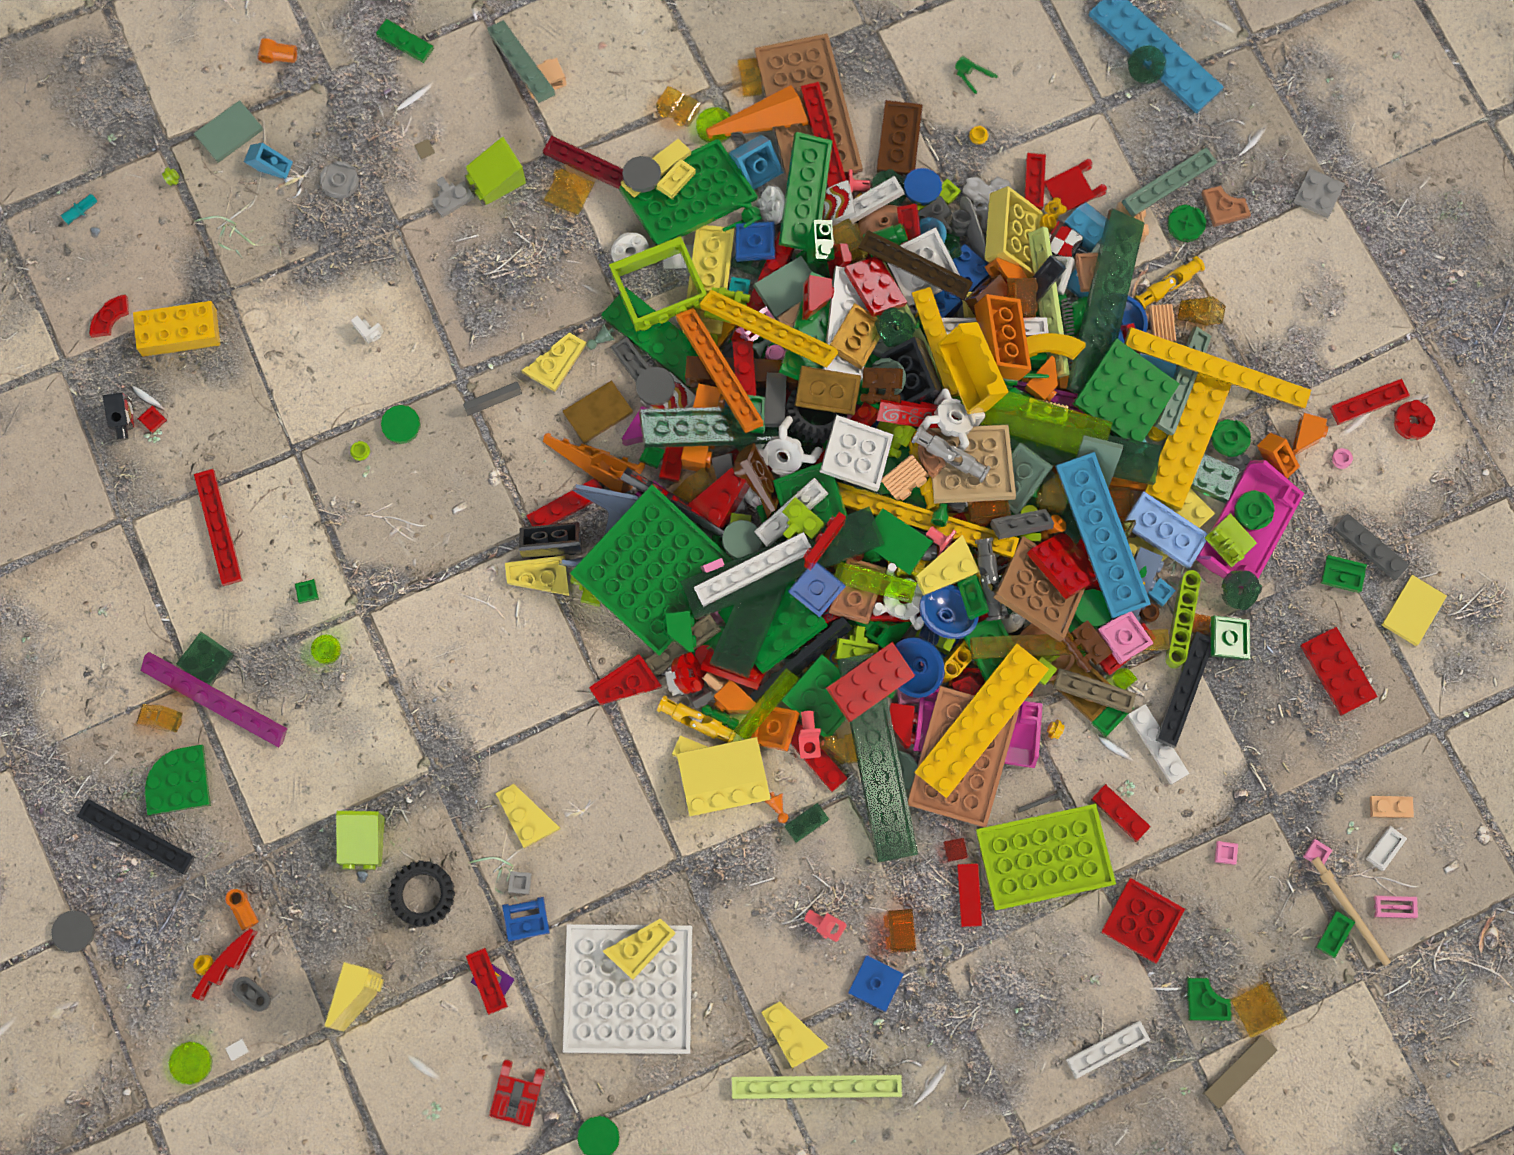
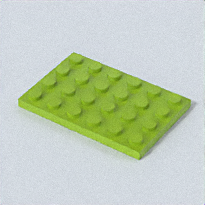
(1045, 857)

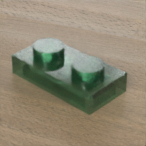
(806, 823)

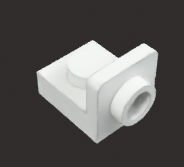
(368, 333)

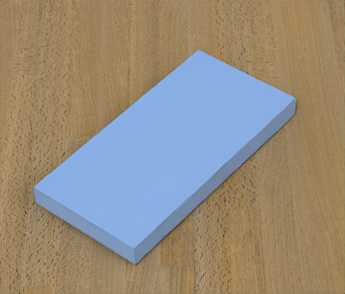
(1166, 530)

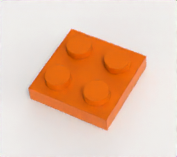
(777, 729)

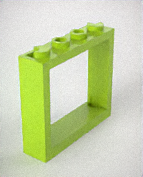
(650, 257)

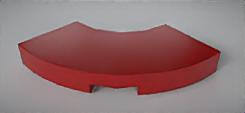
(107, 316)

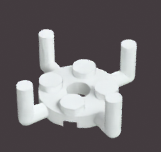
(950, 426)
(788, 445)
(900, 610)

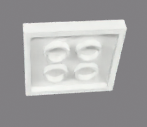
(930, 247)
(856, 453)

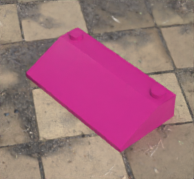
(1285, 496)
(1025, 738)

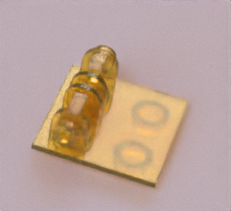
(568, 191)
(1259, 1009)

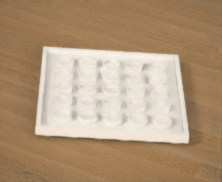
(623, 1015)

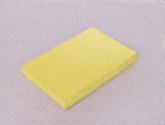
(1414, 610)

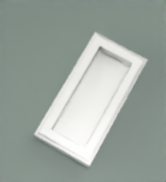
(1386, 848)

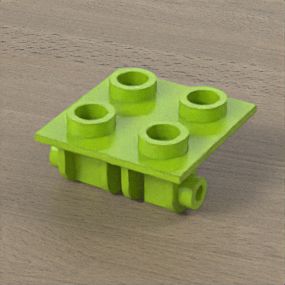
(1230, 540)

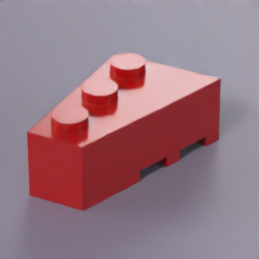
(721, 498)

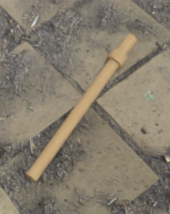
(1328, 877)

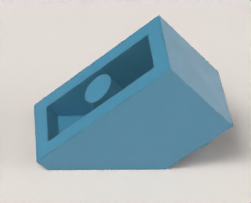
(268, 160)

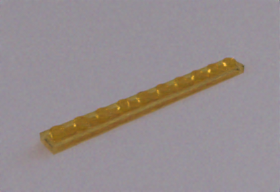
(1045, 644)

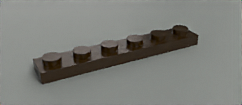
(915, 265)

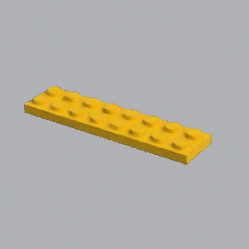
(1186, 447)
(981, 720)

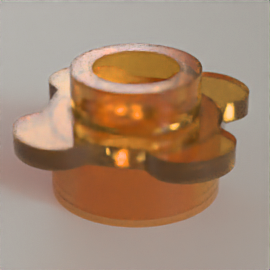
(1205, 620)

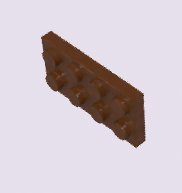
(899, 137)

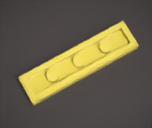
(666, 159)

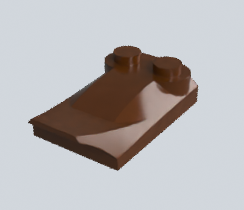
(753, 469)

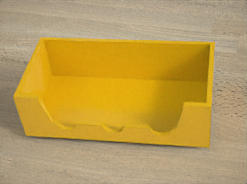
(176, 328)
(972, 367)

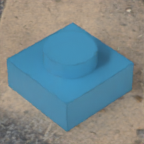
(1161, 592)

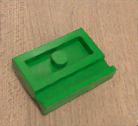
(1343, 574)

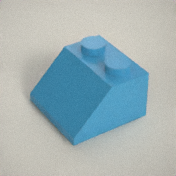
(757, 161)
(1089, 224)

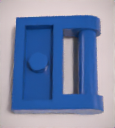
(526, 926)

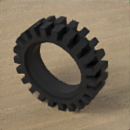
(805, 428)
(397, 888)

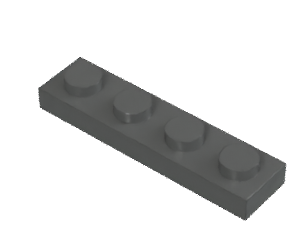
(1371, 547)

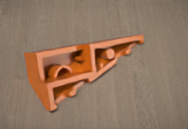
(775, 110)
(596, 462)

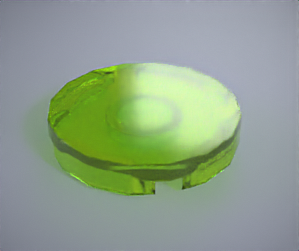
(709, 118)
(190, 1063)

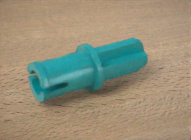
(79, 209)

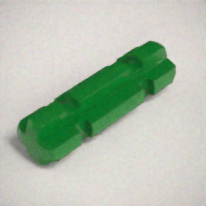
(732, 722)

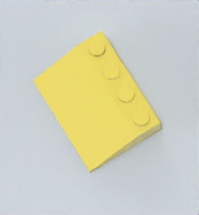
(1008, 228)
(723, 776)
(353, 993)

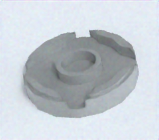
(339, 180)

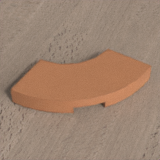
(930, 462)

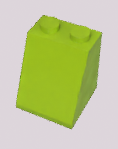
(495, 172)
(359, 839)

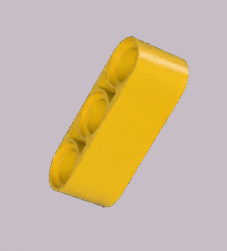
(952, 662)

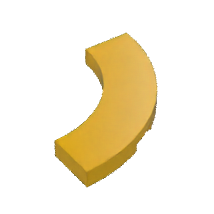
(1055, 344)

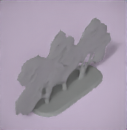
(979, 193)

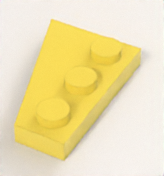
(556, 363)
(948, 568)
(539, 574)
(525, 816)
(640, 948)
(792, 1035)

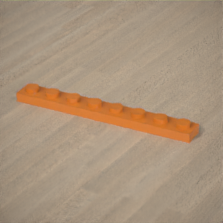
(719, 370)

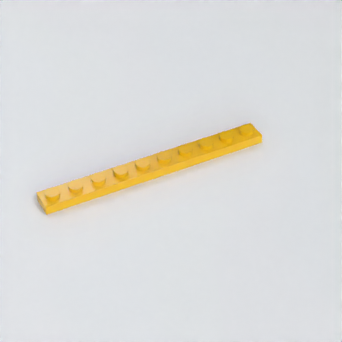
(1217, 368)
(921, 519)

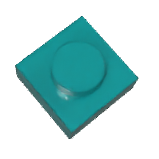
(739, 284)

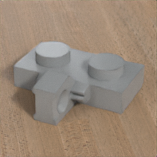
(451, 197)

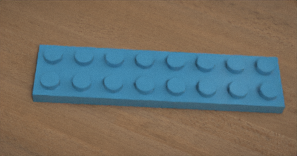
(1182, 72)
(1103, 535)

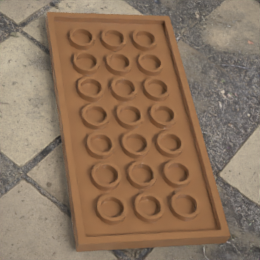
(803, 63)

